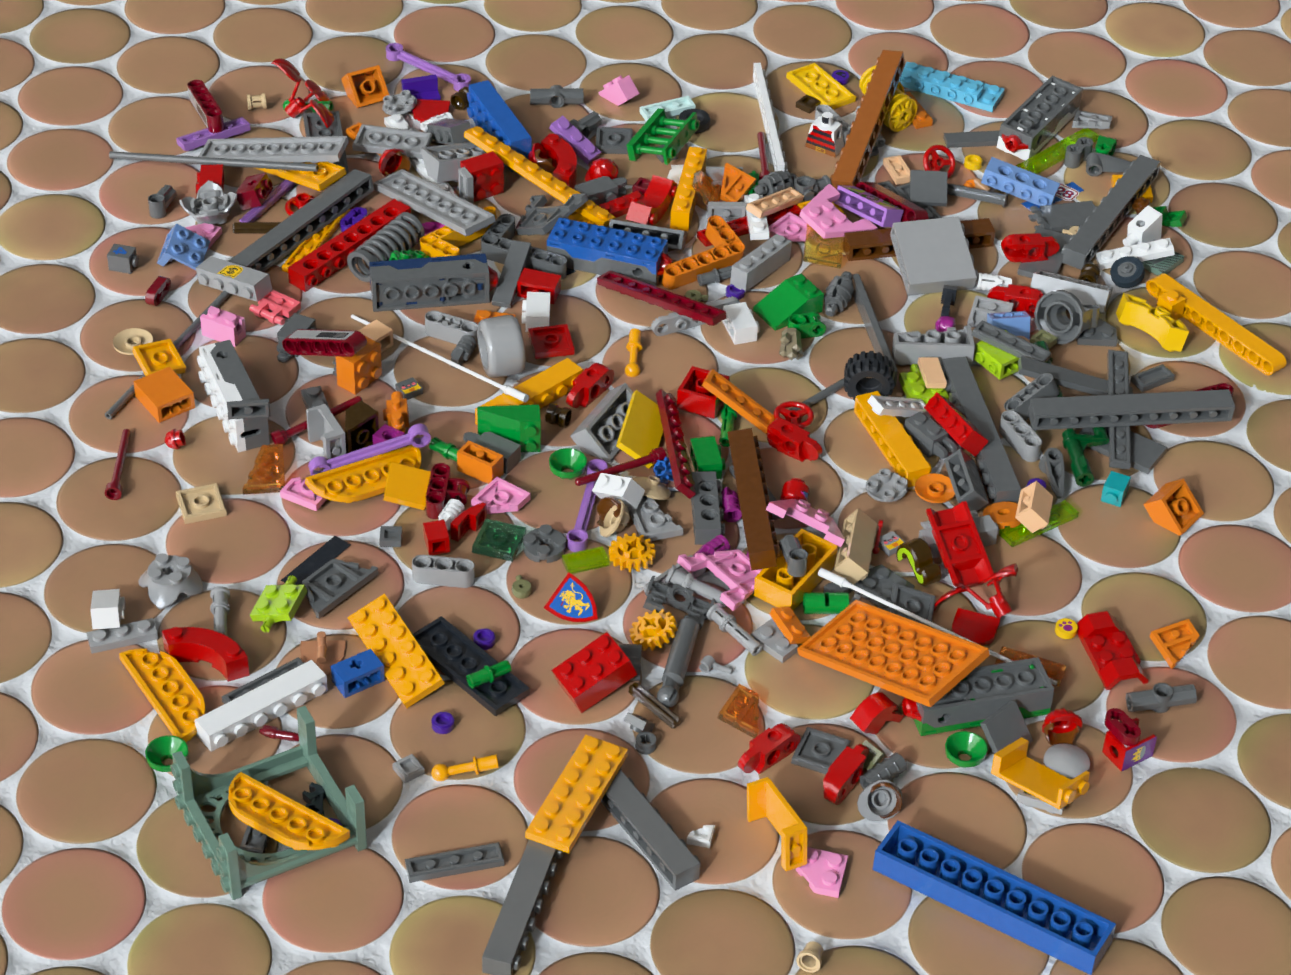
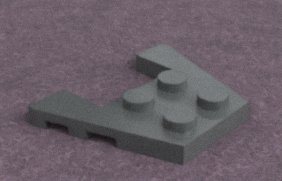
(541, 219)
(878, 582)

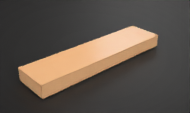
(774, 202)

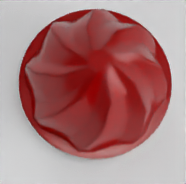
(175, 439)

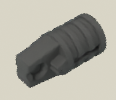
(463, 350)

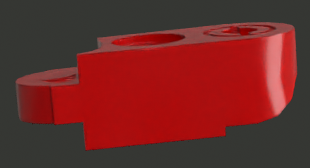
(1029, 247)
(1023, 297)
(589, 385)
(792, 440)
(769, 748)
(844, 773)

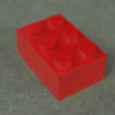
(594, 672)

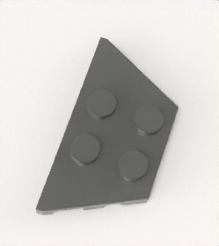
(335, 583)

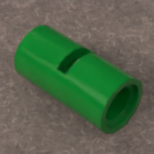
(825, 602)

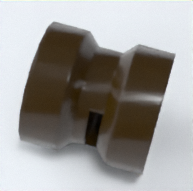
(459, 99)
(1089, 273)
(558, 415)

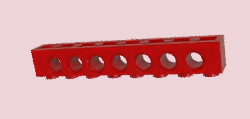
(334, 253)

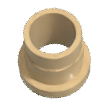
(810, 958)

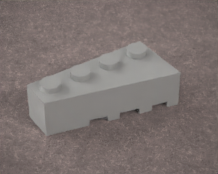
(947, 344)

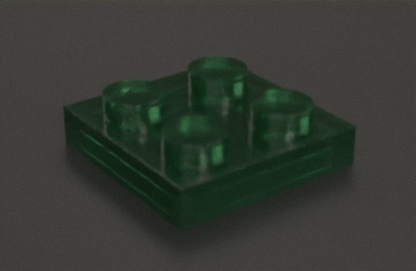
(499, 540)

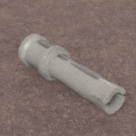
(687, 581)
(220, 608)
(728, 624)

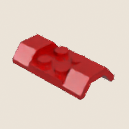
(960, 545)
(1109, 649)

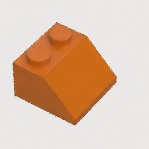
(365, 86)
(1174, 507)

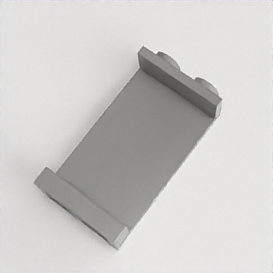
(727, 210)

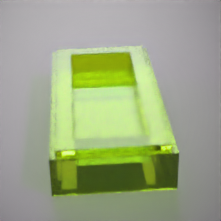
(585, 560)

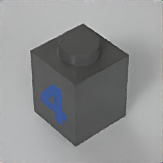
(122, 258)

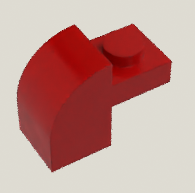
(874, 712)

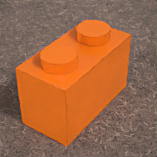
(480, 462)

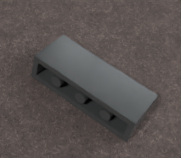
(676, 238)

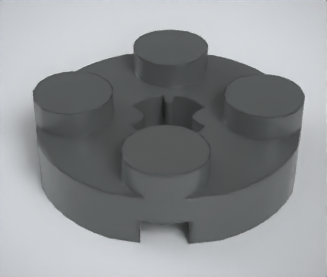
(544, 535)

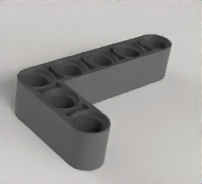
(498, 240)

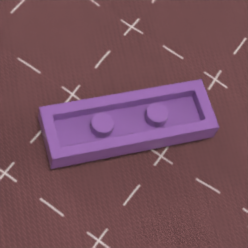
(576, 139)

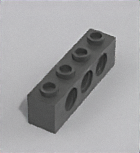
(705, 507)

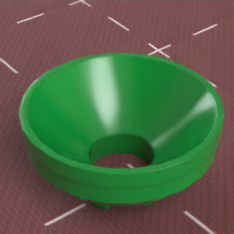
(567, 459)
(965, 743)
(162, 749)

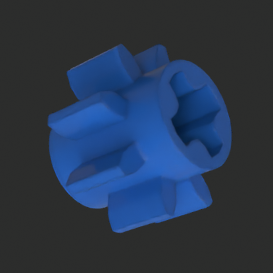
(663, 470)

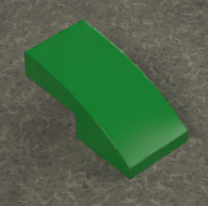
(1171, 219)

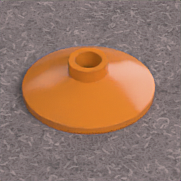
(934, 488)

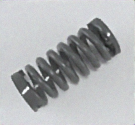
(386, 240)

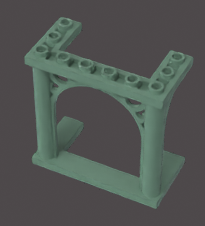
(202, 789)

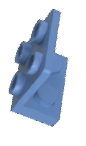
(183, 247)

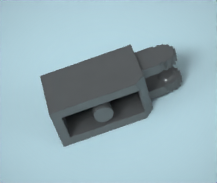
(603, 189)
(295, 322)
(929, 436)
(501, 445)

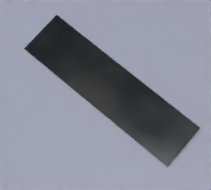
(324, 554)

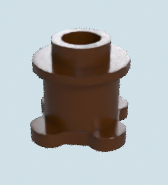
(1140, 204)

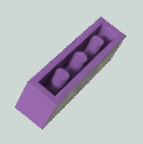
(868, 206)

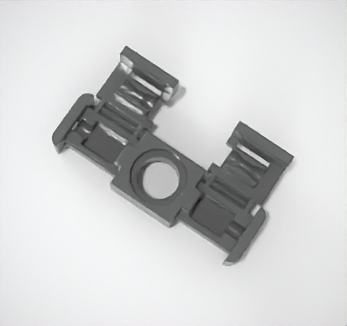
(660, 594)

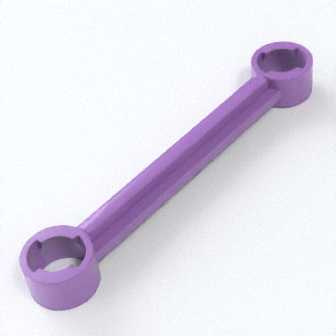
(395, 52)
(373, 450)
(579, 531)

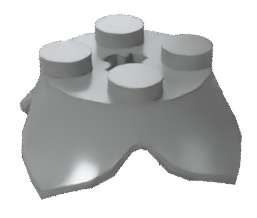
(210, 205)
(168, 578)

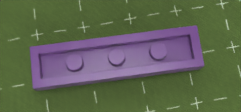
(199, 138)

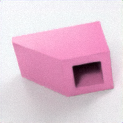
(620, 91)

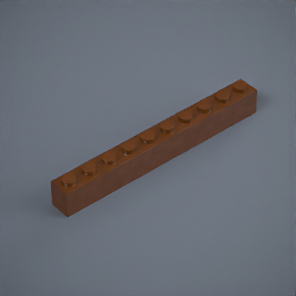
(753, 499)

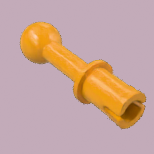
(633, 346)
(441, 772)

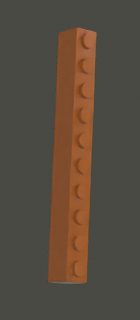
(869, 119)

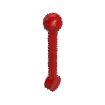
(876, 549)

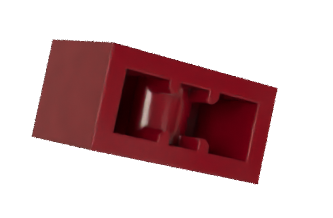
(254, 191)

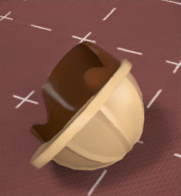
(612, 515)

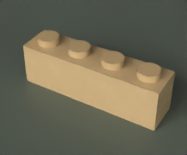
(855, 554)

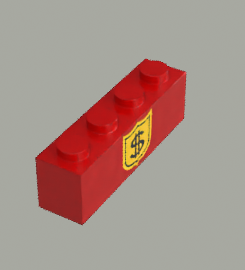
(956, 424)

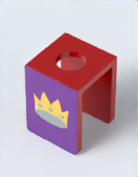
(1131, 755)

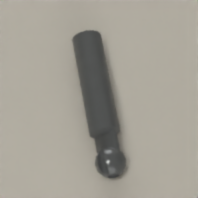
(678, 661)

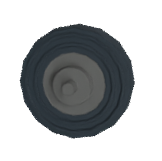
(1127, 272)

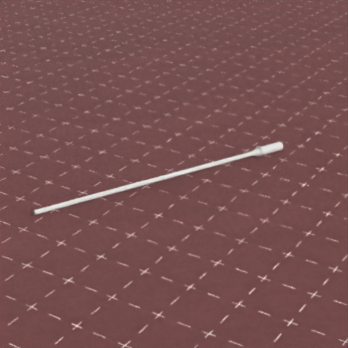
(508, 390)
(842, 582)

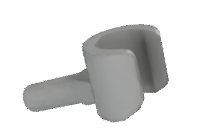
(709, 662)

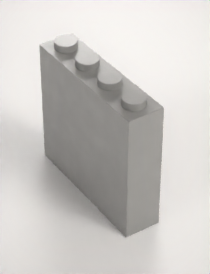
(933, 255)

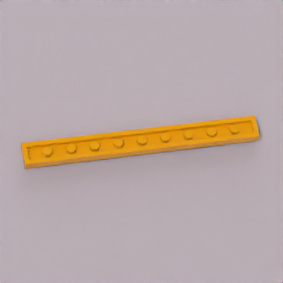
(536, 175)

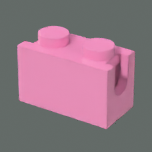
(223, 326)

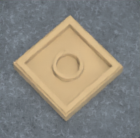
(201, 503)

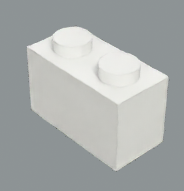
(537, 310)
(740, 323)
(619, 488)
(107, 609)

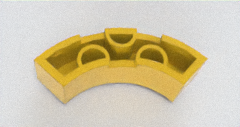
(1154, 321)

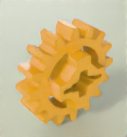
(632, 552)
(653, 629)

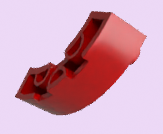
(563, 158)
(656, 202)
(199, 644)

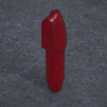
(274, 733)

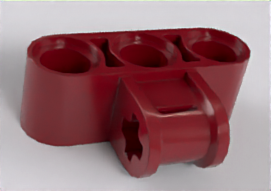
(442, 489)

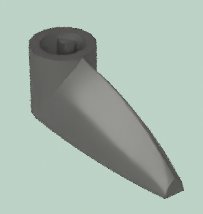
(1098, 163)
(1053, 466)

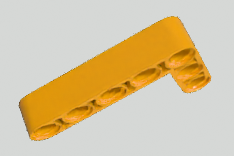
(446, 240)

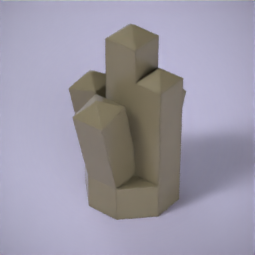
(791, 344)

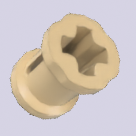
(262, 98)

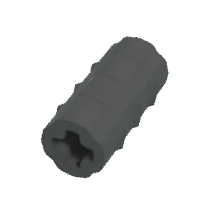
(886, 770)

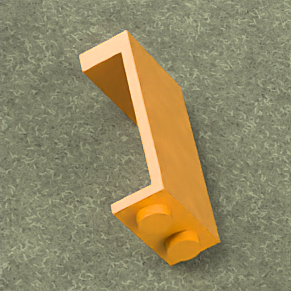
(1036, 779)
(768, 802)

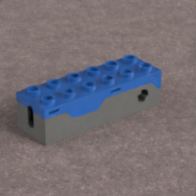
(607, 249)

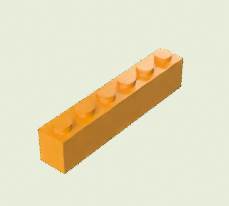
(686, 196)
(543, 387)
(892, 441)

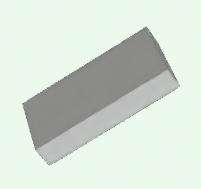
(465, 185)

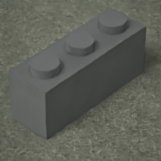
(448, 131)
(966, 480)

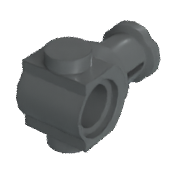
(809, 186)

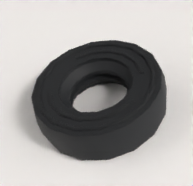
(702, 116)

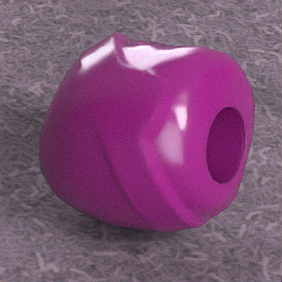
(944, 322)

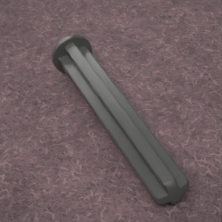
(977, 194)

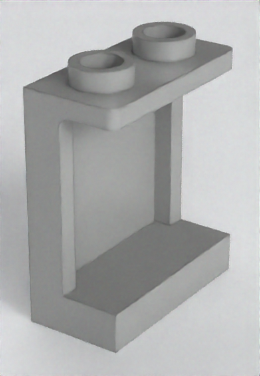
(324, 427)

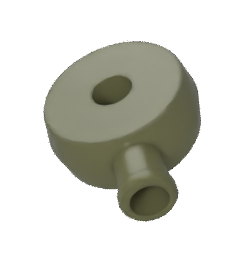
(696, 295)
(521, 588)

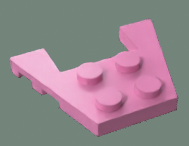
(827, 219)
(815, 518)
(729, 566)

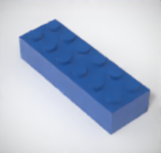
(496, 118)

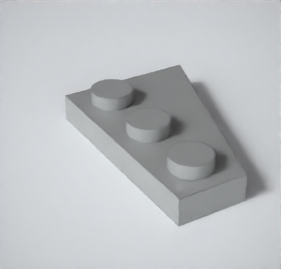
(652, 521)

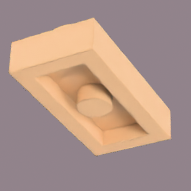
(897, 169)

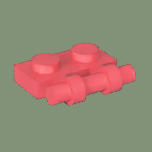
(279, 304)

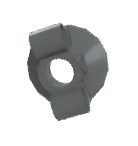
(1052, 317)

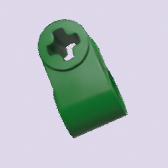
(1106, 145)
(806, 324)

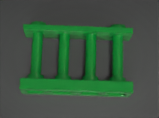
(655, 126)

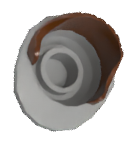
(880, 801)

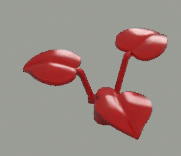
(297, 105)
(997, 602)

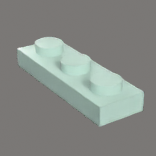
(672, 107)

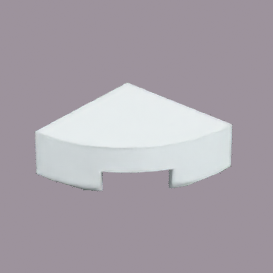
(701, 837)

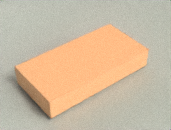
(932, 372)

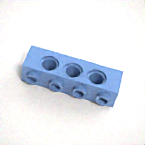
(1020, 182)

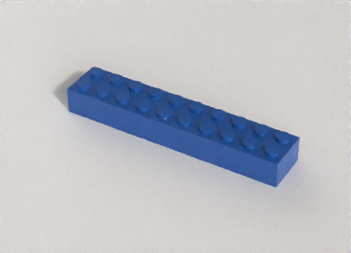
(994, 897)

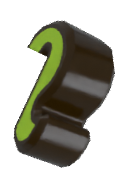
(921, 561)

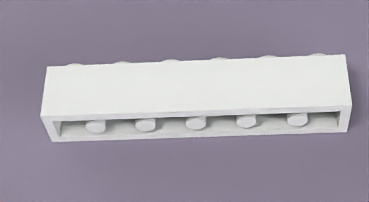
(261, 705)

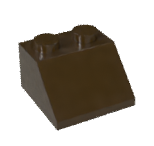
(360, 425)

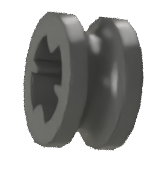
(645, 748)

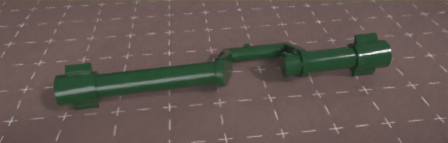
(1077, 443)

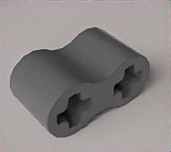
(1078, 152)
(633, 652)

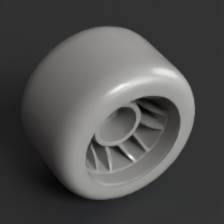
(501, 346)

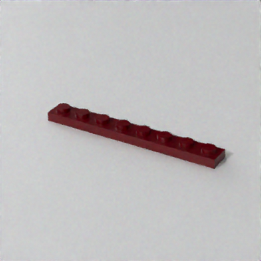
(661, 298)
(675, 443)

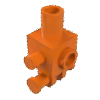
(397, 411)

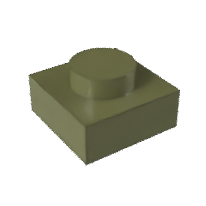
(1043, 335)
(874, 756)

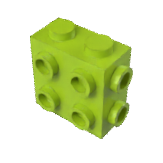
(995, 360)

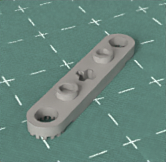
(676, 322)

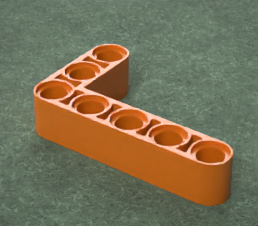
(726, 252)

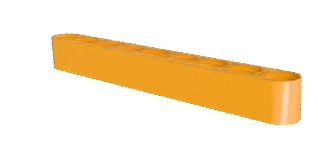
(1221, 327)

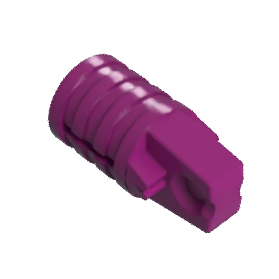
(730, 505)
(709, 547)

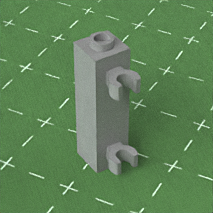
(985, 525)

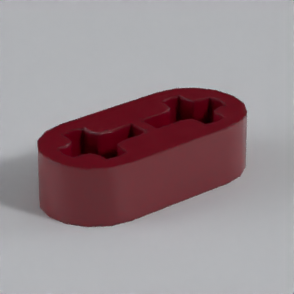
(158, 291)
(1123, 726)

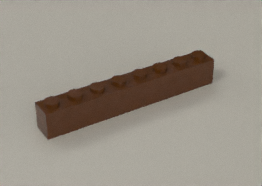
(878, 242)

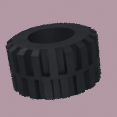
(869, 365)

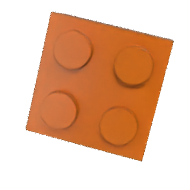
(361, 369)

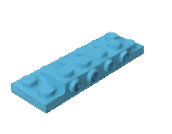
(951, 86)

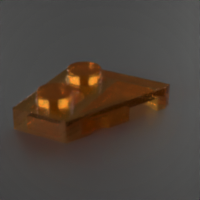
(704, 186)
(742, 711)

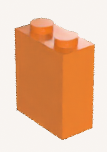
(164, 394)

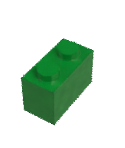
(706, 455)

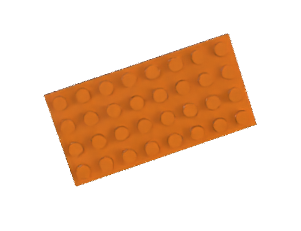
(893, 652)

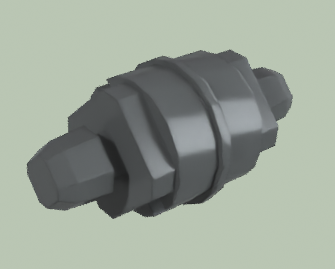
(774, 182)
(838, 293)

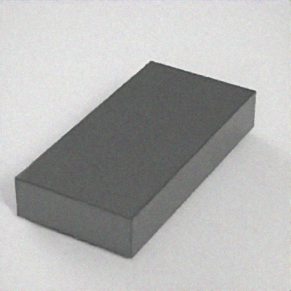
(1152, 378)

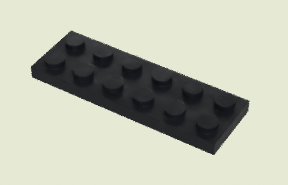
(460, 656)

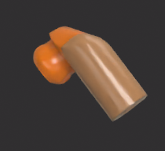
(976, 183)

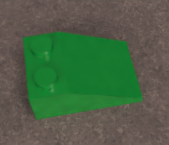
(791, 297)
(514, 423)

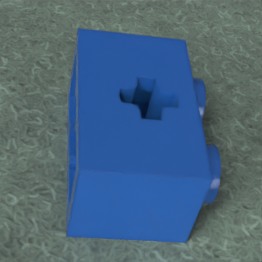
(357, 673)

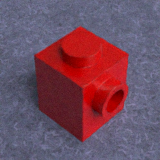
(437, 533)

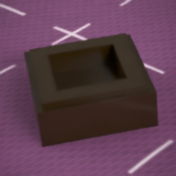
(807, 103)

